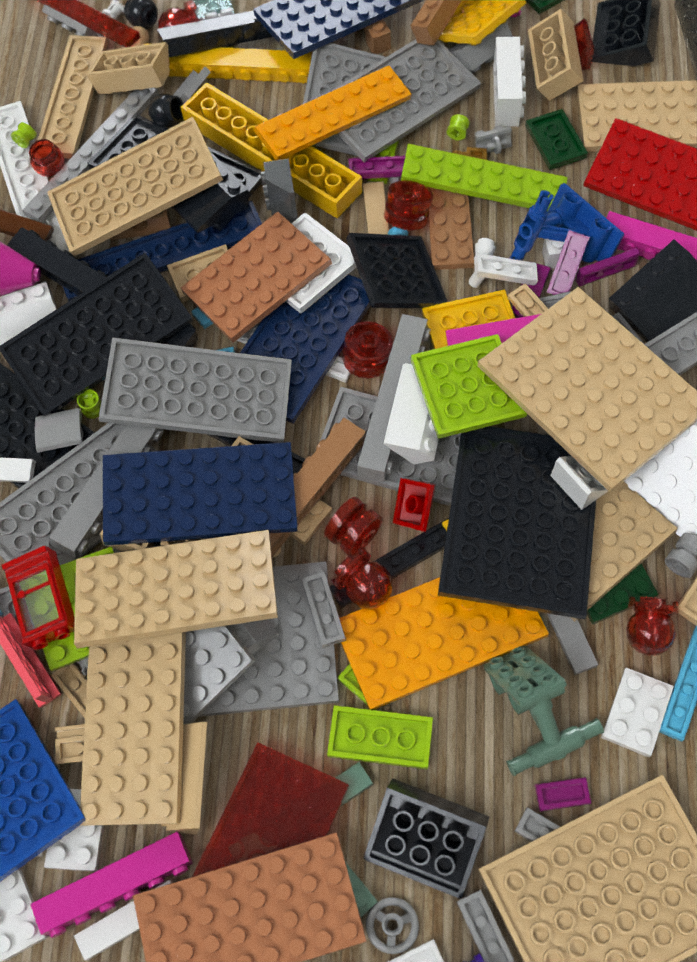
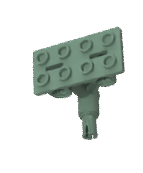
(531, 687)

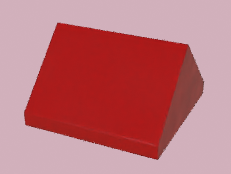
(414, 504)

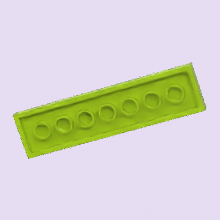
(478, 176)

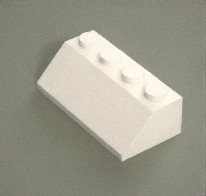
(24, 309)
(410, 425)

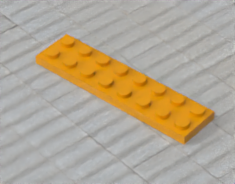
(332, 113)

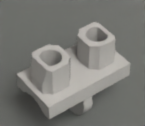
(495, 139)

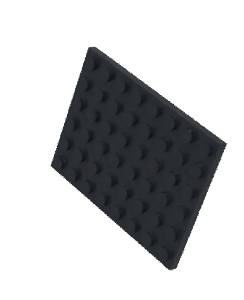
(513, 527)

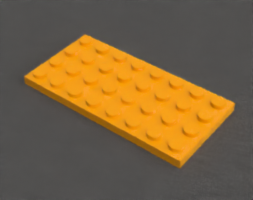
(428, 639)

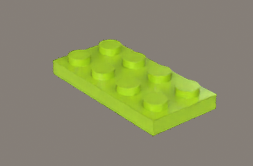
(380, 737)

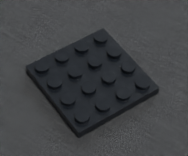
(396, 270)

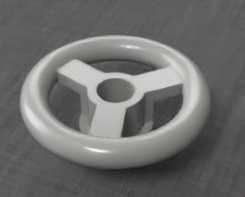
(411, 916)

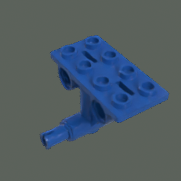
(567, 213)

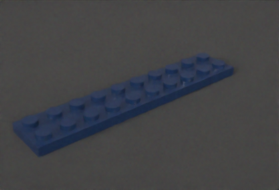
(173, 244)

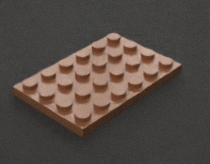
(255, 276)

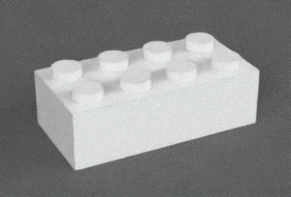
(508, 81)

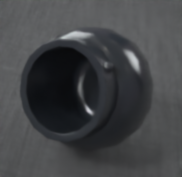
(141, 13)
(166, 110)

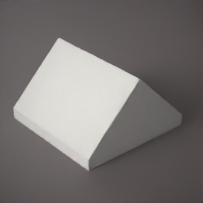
(577, 481)

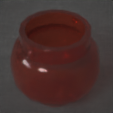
(46, 158)

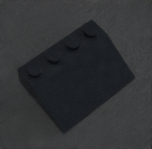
(626, 32)
(215, 202)
(659, 293)
(426, 838)

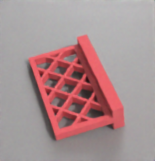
(27, 663)

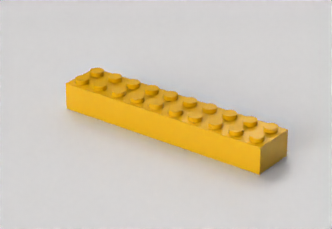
(233, 128)

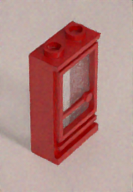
(40, 597)

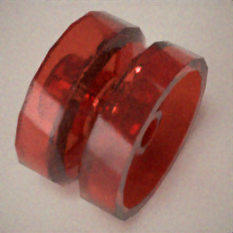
(408, 205)
(367, 349)
(353, 526)

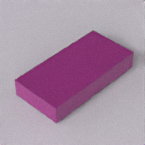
(562, 794)

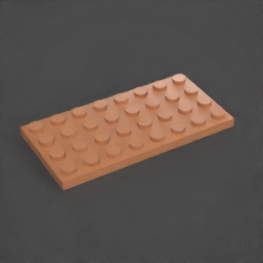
(256, 910)

